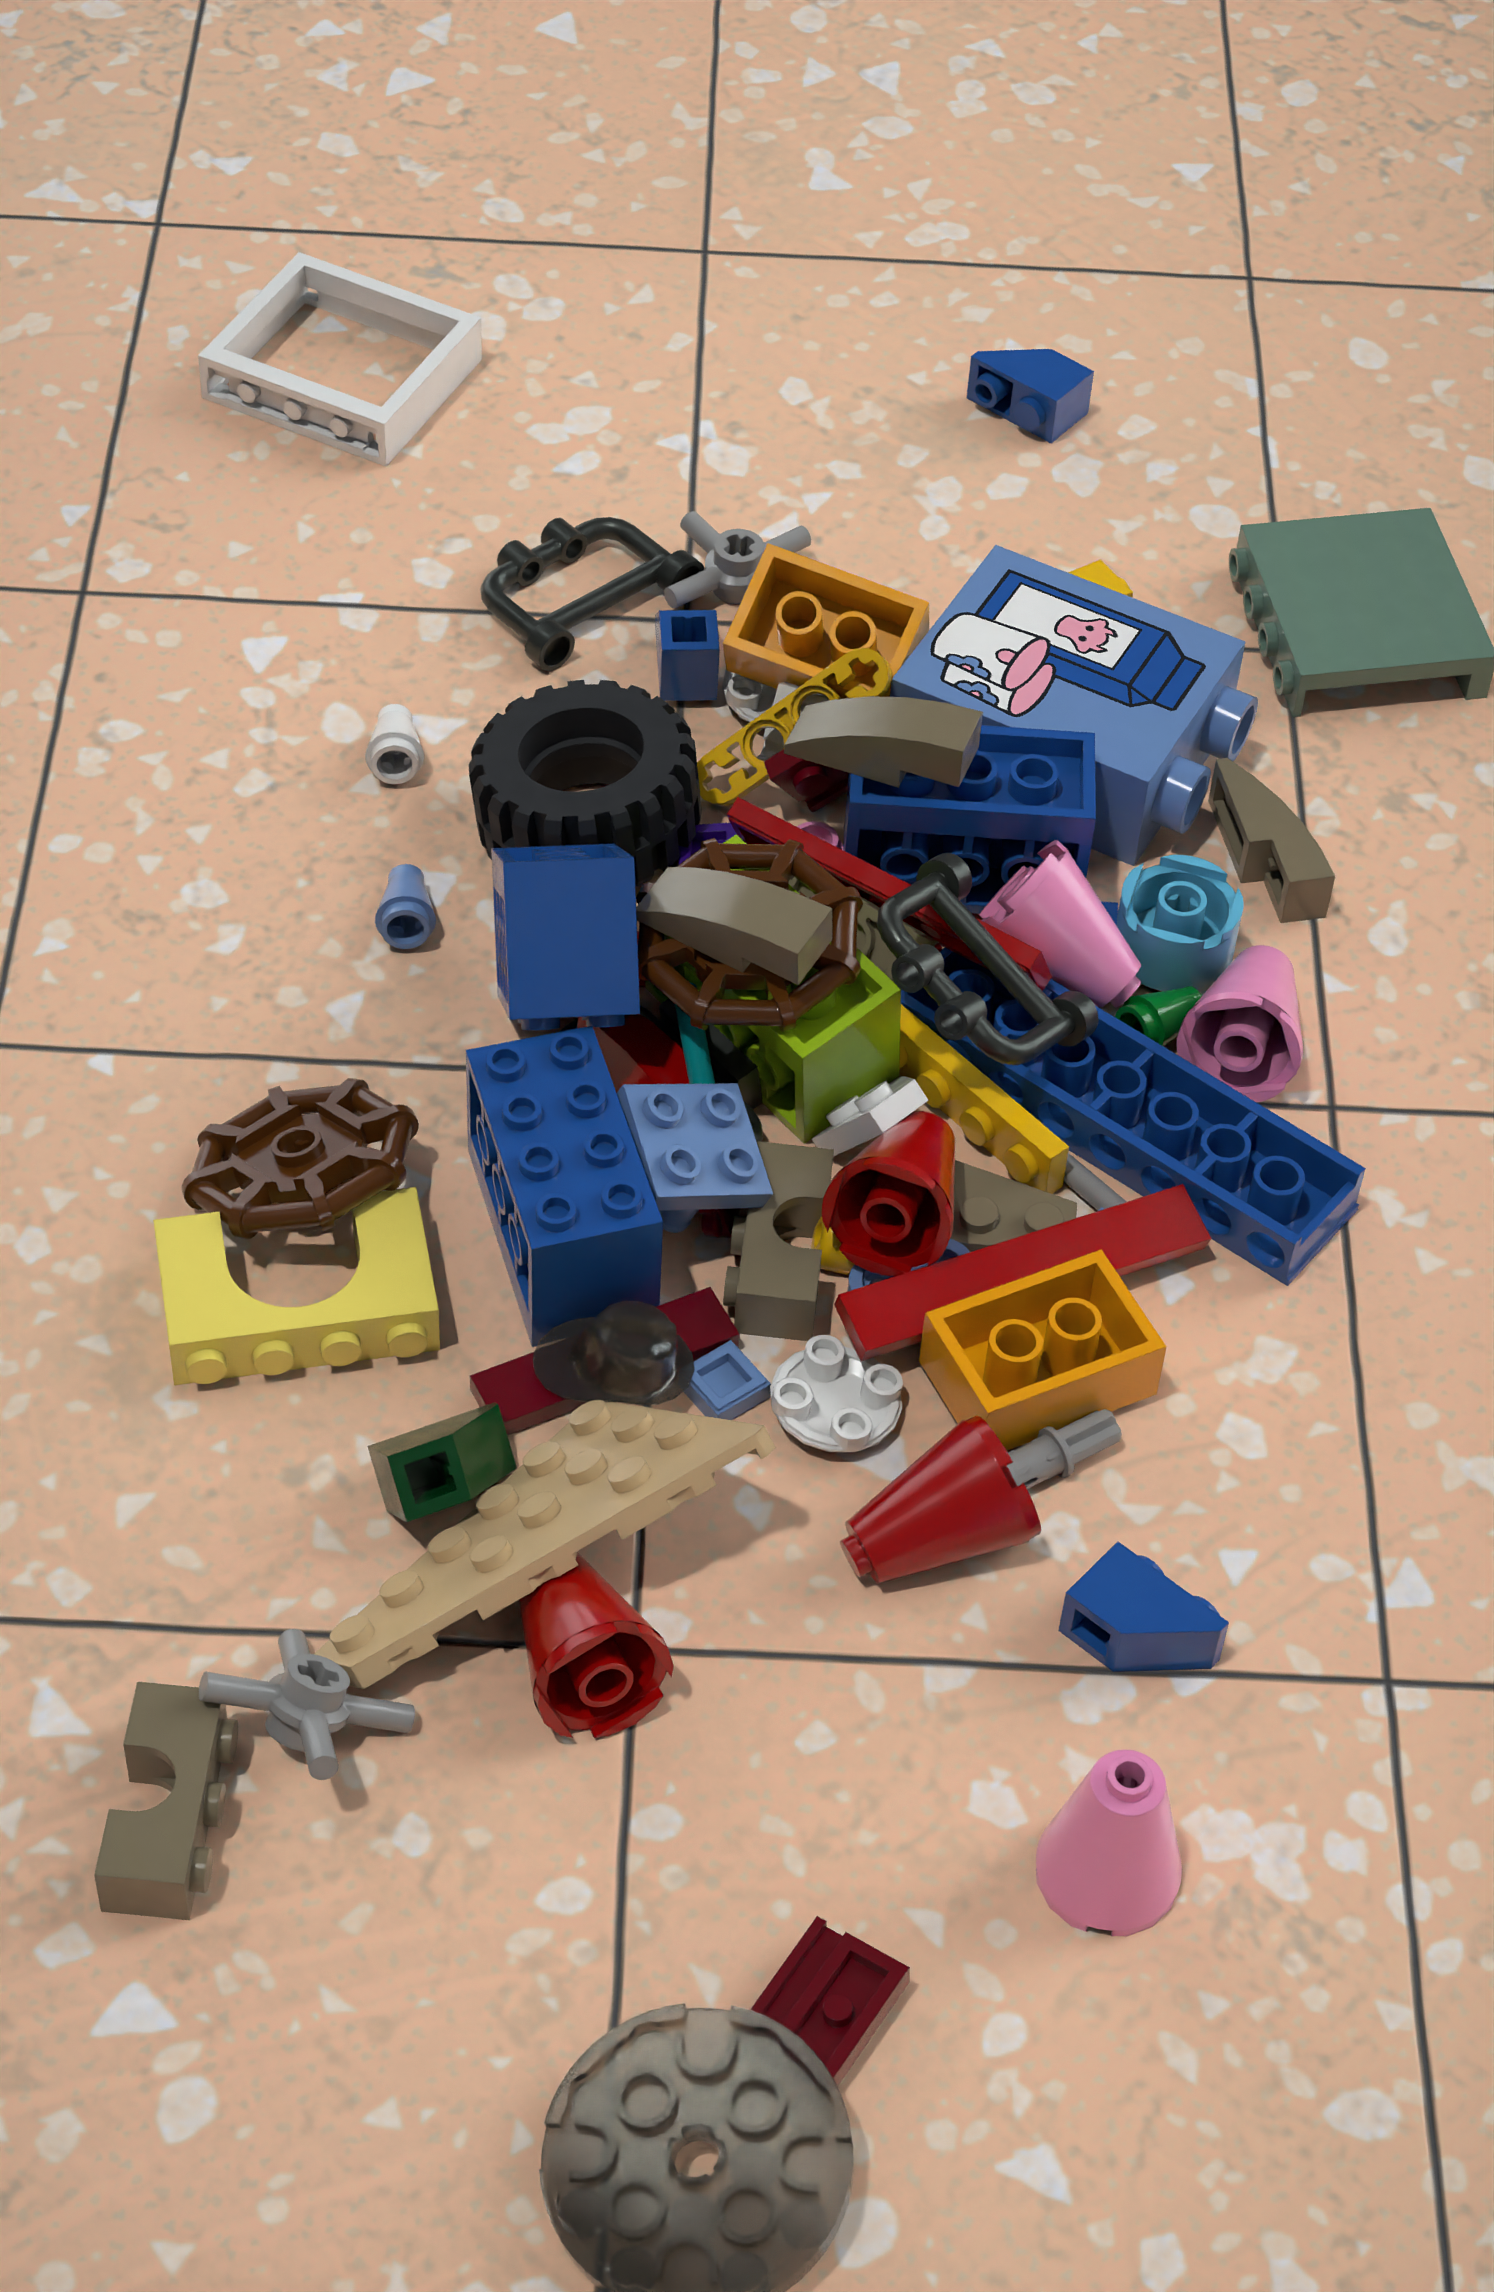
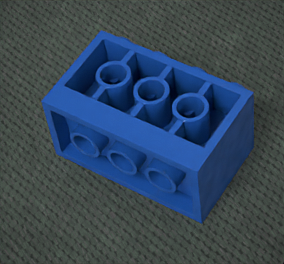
(1009, 806)
(566, 934)
(561, 1178)

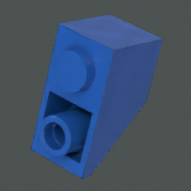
(1031, 389)
(687, 654)
(1140, 1618)

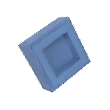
(726, 1383)

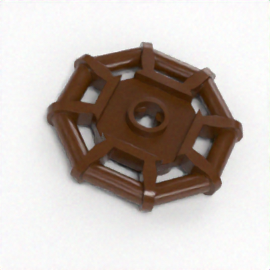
(706, 1007)
(300, 1158)

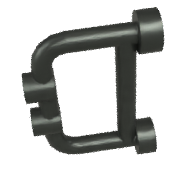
(548, 638)
(942, 885)

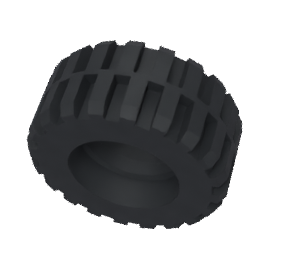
(580, 739)

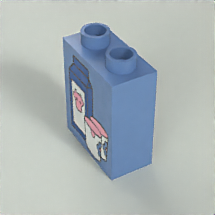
(1083, 658)

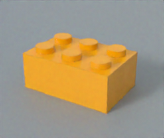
(810, 614)
(1043, 1350)

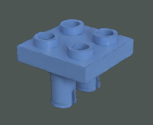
(695, 1148)

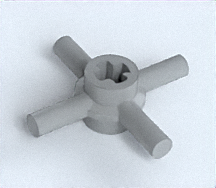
(729, 560)
(307, 1703)

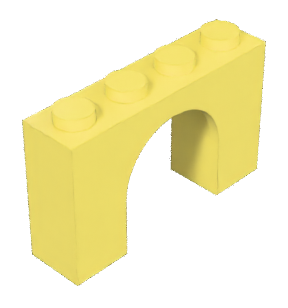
(228, 1334)

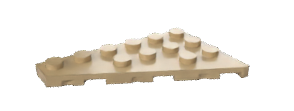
(596, 1475)

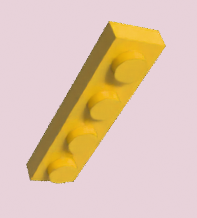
(981, 1107)

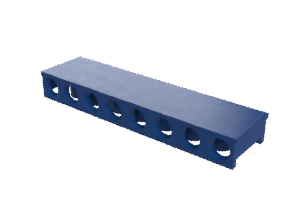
(1168, 1124)

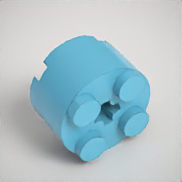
(1180, 922)

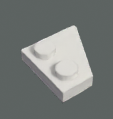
(870, 1114)

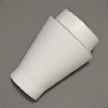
(394, 747)

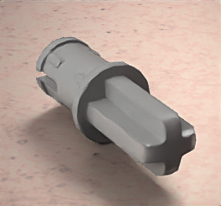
(1060, 1449)

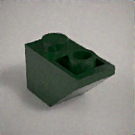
(442, 1462)

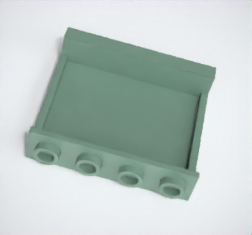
(1360, 603)

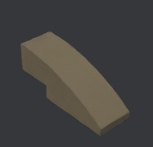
(888, 738)
(1270, 844)
(738, 920)

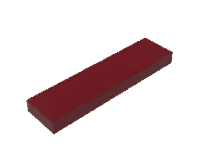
(526, 1402)

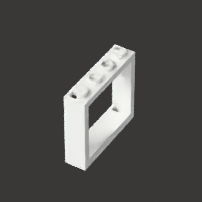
(322, 411)

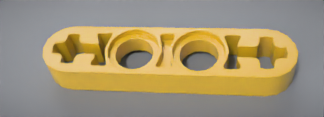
(783, 718)

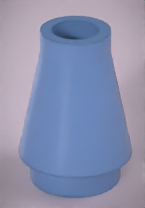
(405, 911)

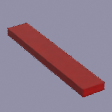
(875, 885)
(1130, 1235)

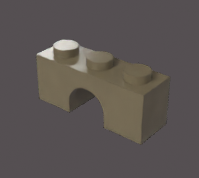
(775, 1280)
(157, 1855)

